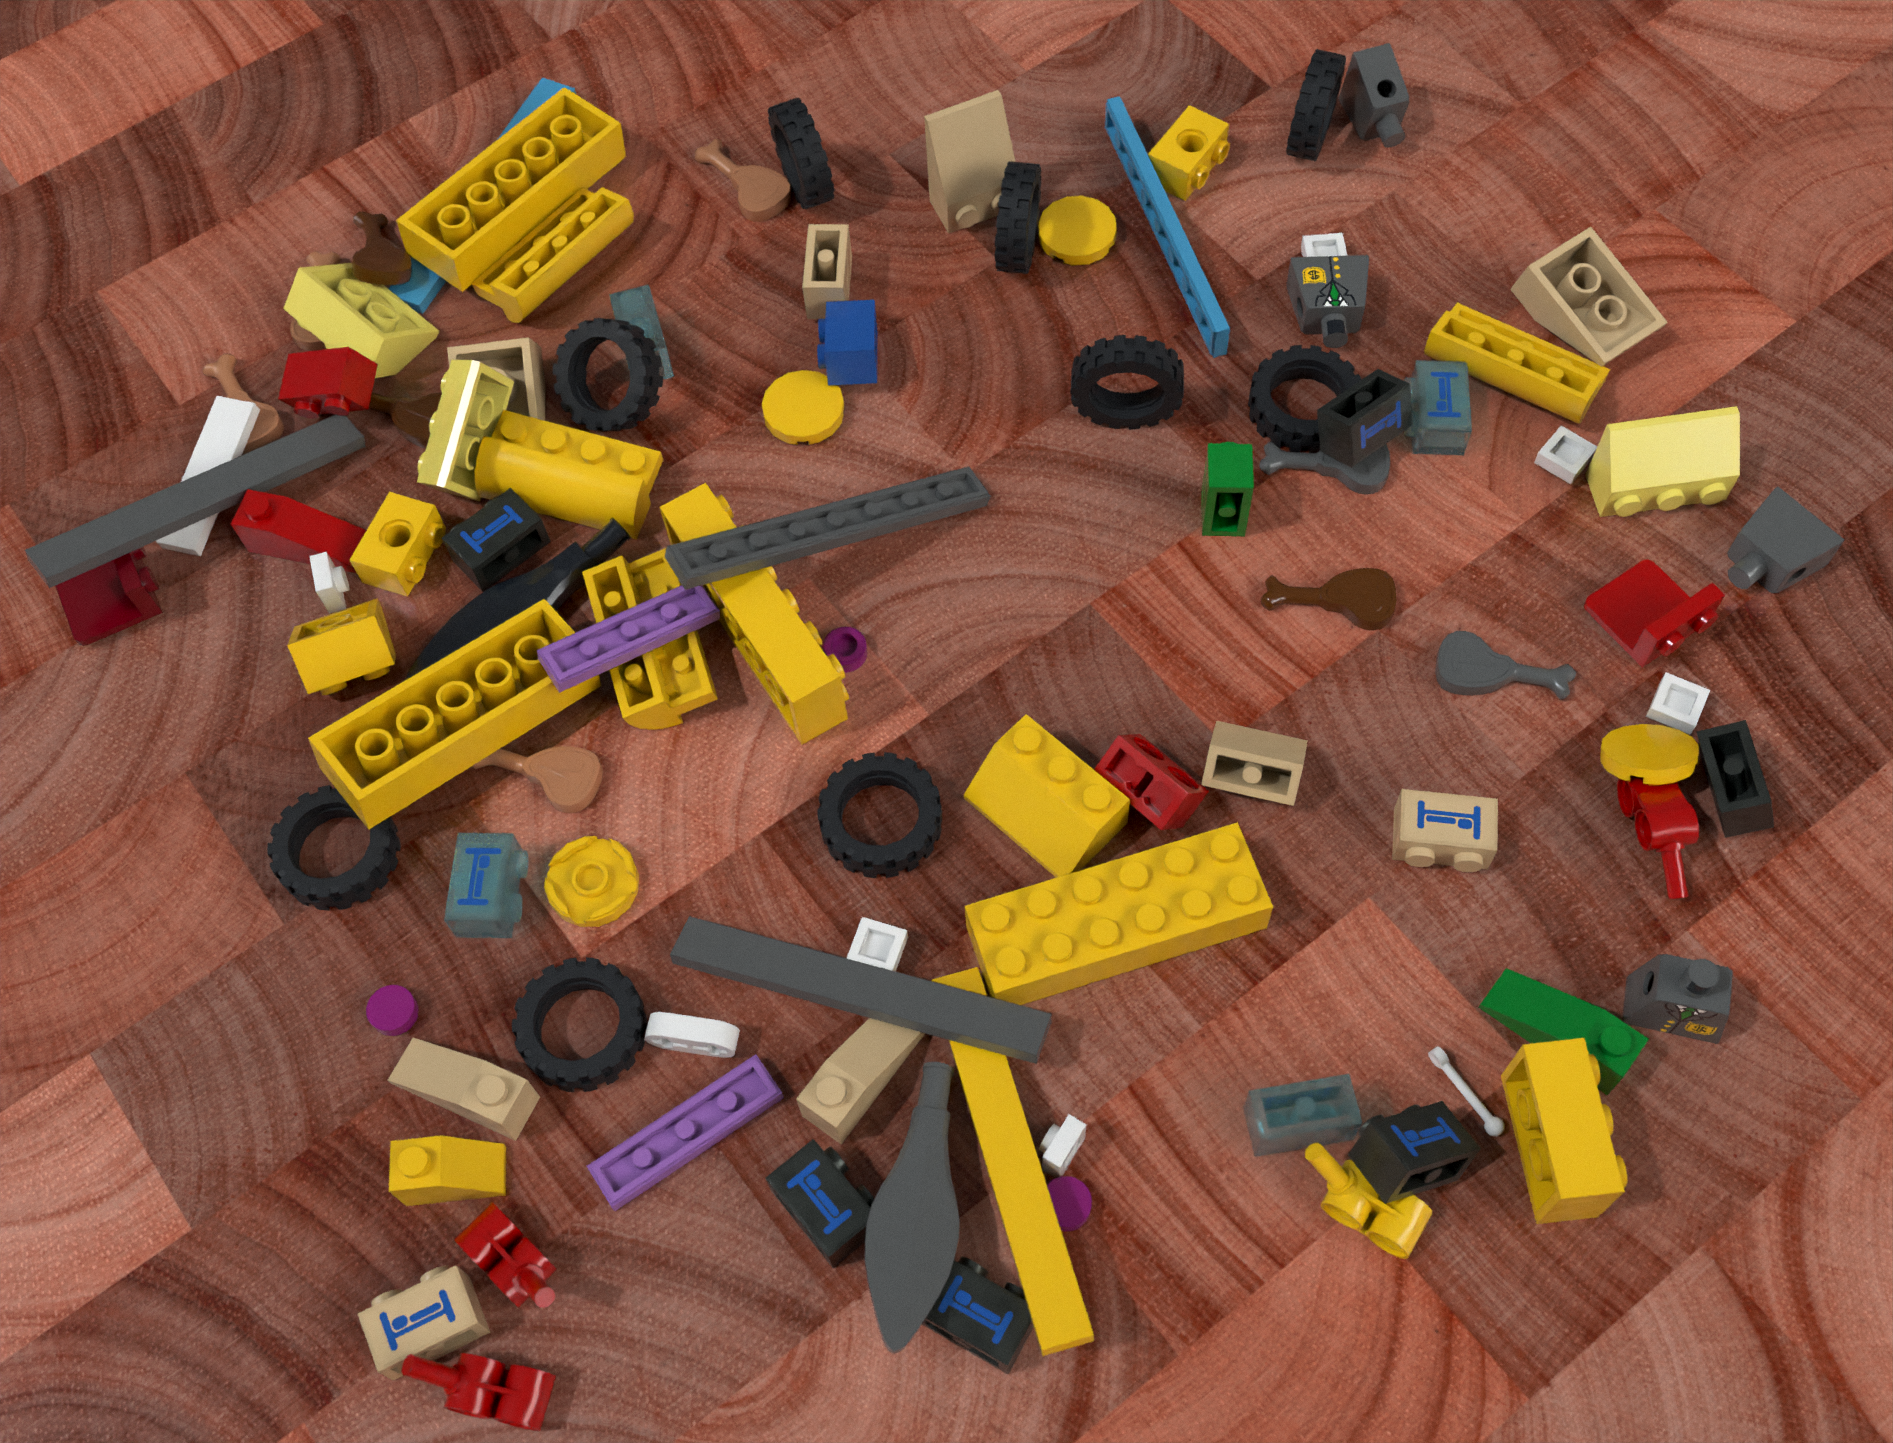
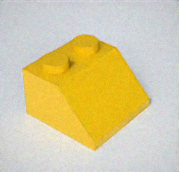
(342, 648)

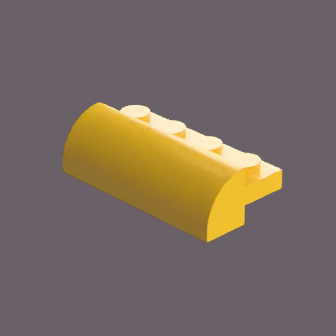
(554, 251)
(1517, 362)
(567, 472)
(666, 680)

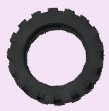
(1315, 105)
(801, 153)
(1017, 217)
(1127, 356)
(1290, 365)
(571, 374)
(866, 773)
(332, 891)
(553, 986)

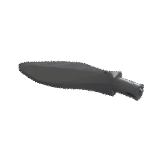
(914, 1219)

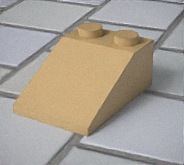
(967, 160)
(1588, 299)
(517, 360)

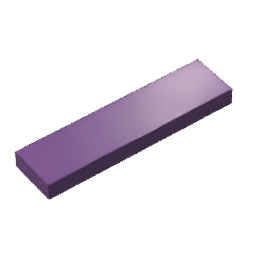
(627, 635)
(685, 1132)

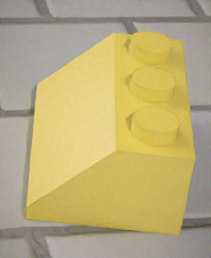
(358, 316)
(466, 412)
(1666, 462)

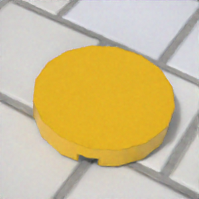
(1077, 230)
(803, 407)
(1649, 752)
(591, 881)

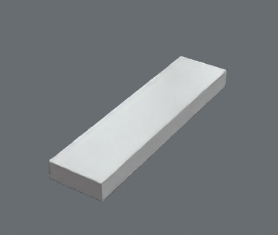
(220, 441)

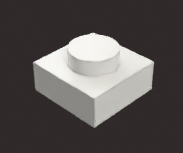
(1323, 245)
(1565, 454)
(329, 582)
(1678, 703)
(878, 944)
(1061, 1145)

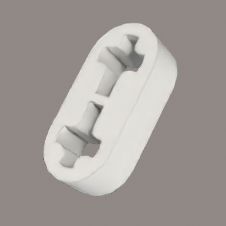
(692, 1034)

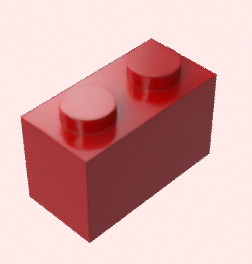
(327, 382)

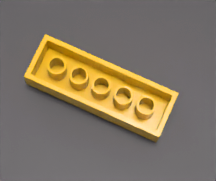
(511, 188)
(766, 626)
(446, 717)
(1118, 916)

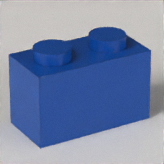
(849, 342)

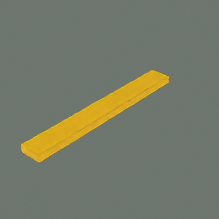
(1020, 1190)

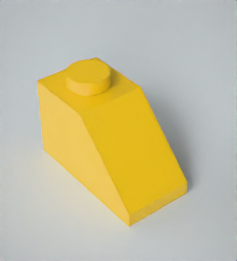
(446, 1170)

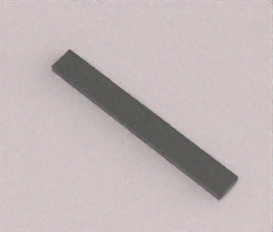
(192, 500)
(825, 527)
(863, 989)

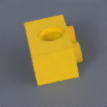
(1190, 152)
(398, 544)

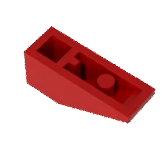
(293, 530)

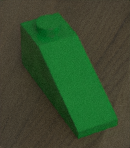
(1548, 1015)

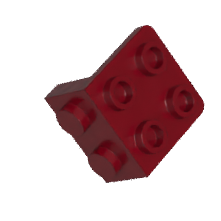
(110, 598)

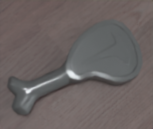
(1363, 478)
(1472, 668)

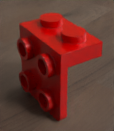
(1651, 612)

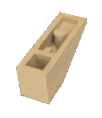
(855, 1076)
(466, 1086)

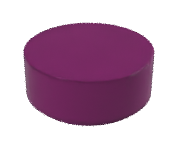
(847, 646)
(392, 1010)
(1070, 1201)

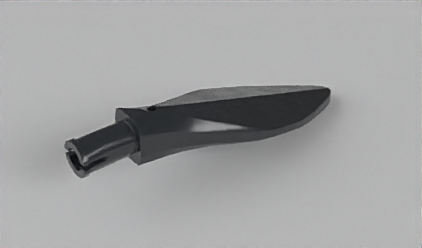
(551, 581)

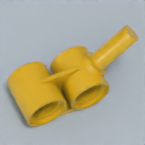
(1358, 1206)

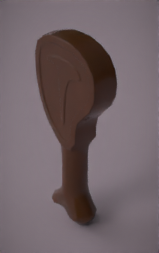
(381, 259)
(409, 415)
(1359, 594)

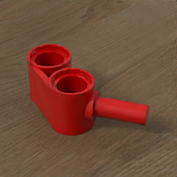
(1662, 824)
(510, 1259)
(486, 1389)

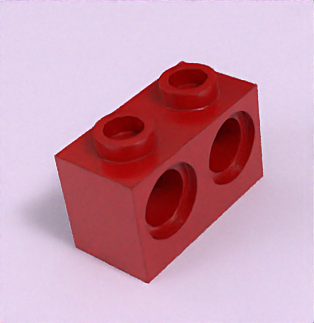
(1151, 781)

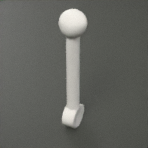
(1493, 1125)

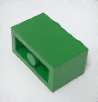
(1227, 489)

